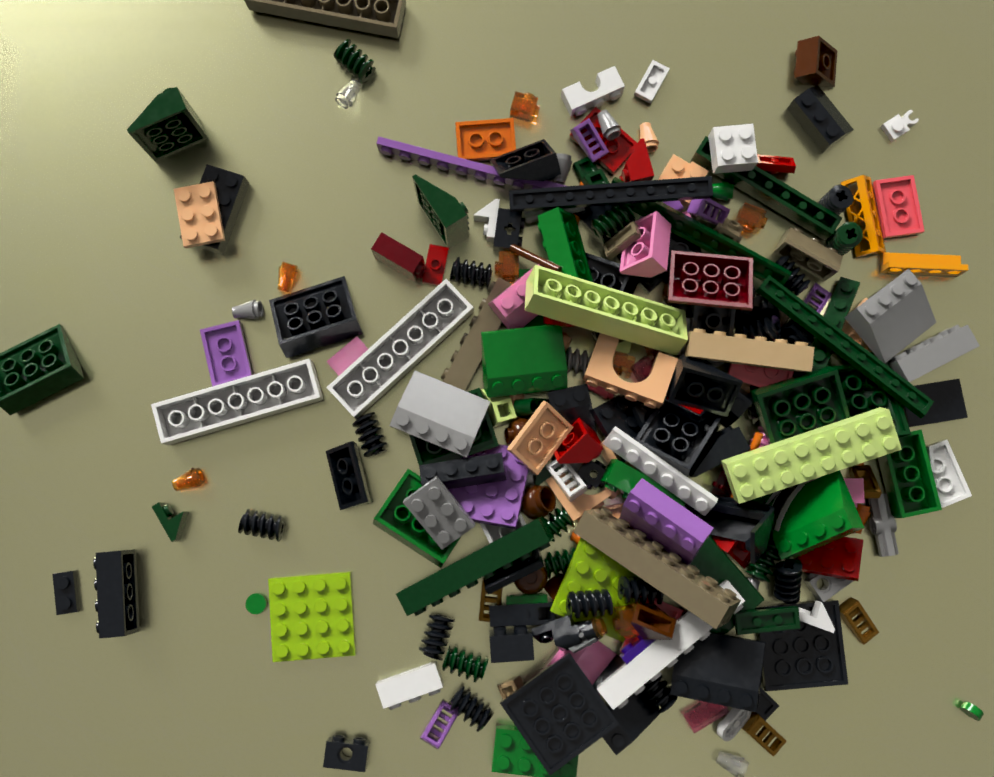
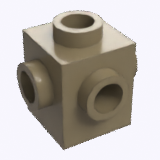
(730, 229)

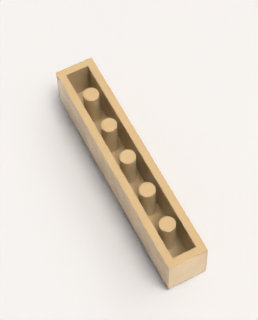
(749, 352)

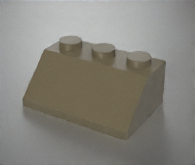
(809, 253)

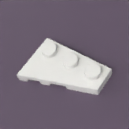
(947, 474)

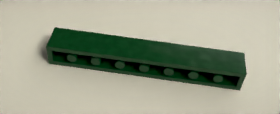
(776, 195)
(474, 566)

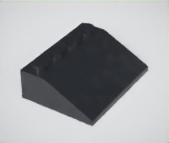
(315, 317)
(678, 438)
(721, 672)

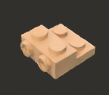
(680, 168)

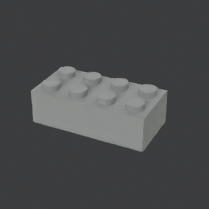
(933, 352)

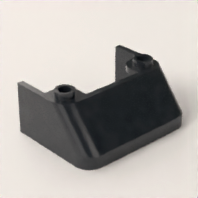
(742, 522)

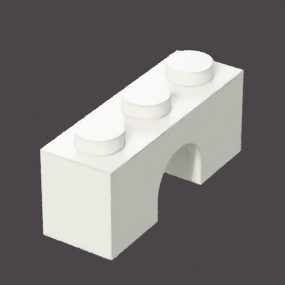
(578, 100)

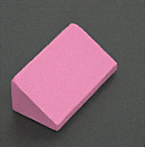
(347, 355)

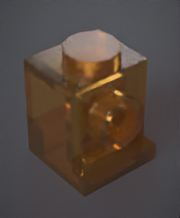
(622, 364)

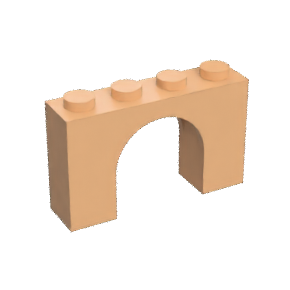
(649, 391)
(584, 502)

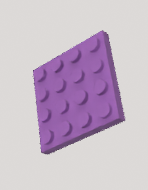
(497, 501)

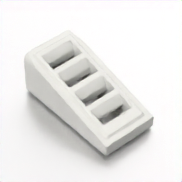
(571, 495)

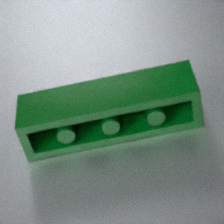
(624, 478)

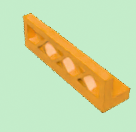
(870, 213)
(922, 264)

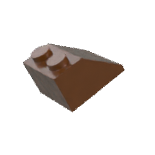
(815, 62)

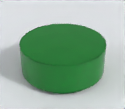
(256, 603)
(972, 710)

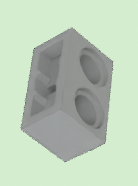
(831, 586)

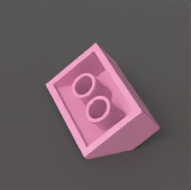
(650, 252)
(511, 304)

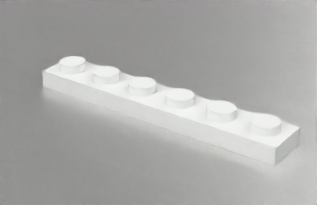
(660, 471)

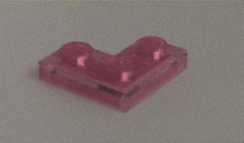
(703, 715)

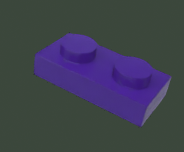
(630, 650)

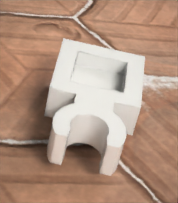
(898, 126)

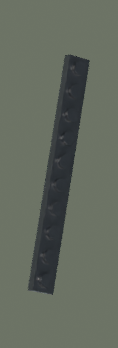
(611, 194)

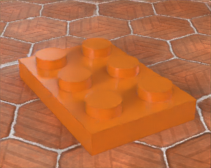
(485, 138)

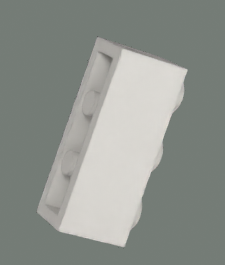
(410, 685)

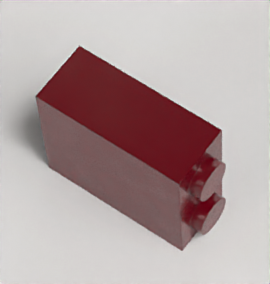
(398, 257)

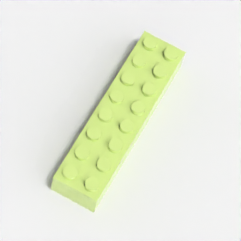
(605, 310)
(811, 455)

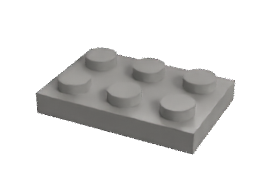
(439, 512)

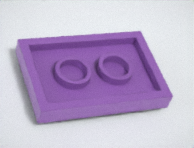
(226, 352)

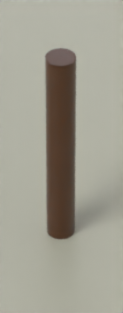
(534, 258)

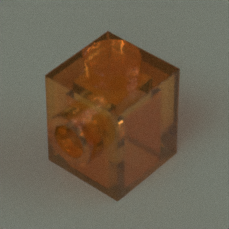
(524, 107)
(751, 218)
(507, 266)
(623, 619)

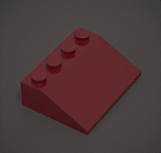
(710, 280)

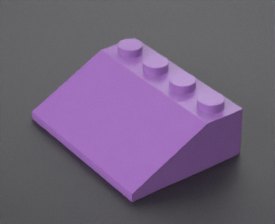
(665, 521)

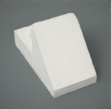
(489, 215)
(818, 617)

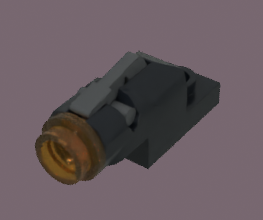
(569, 634)

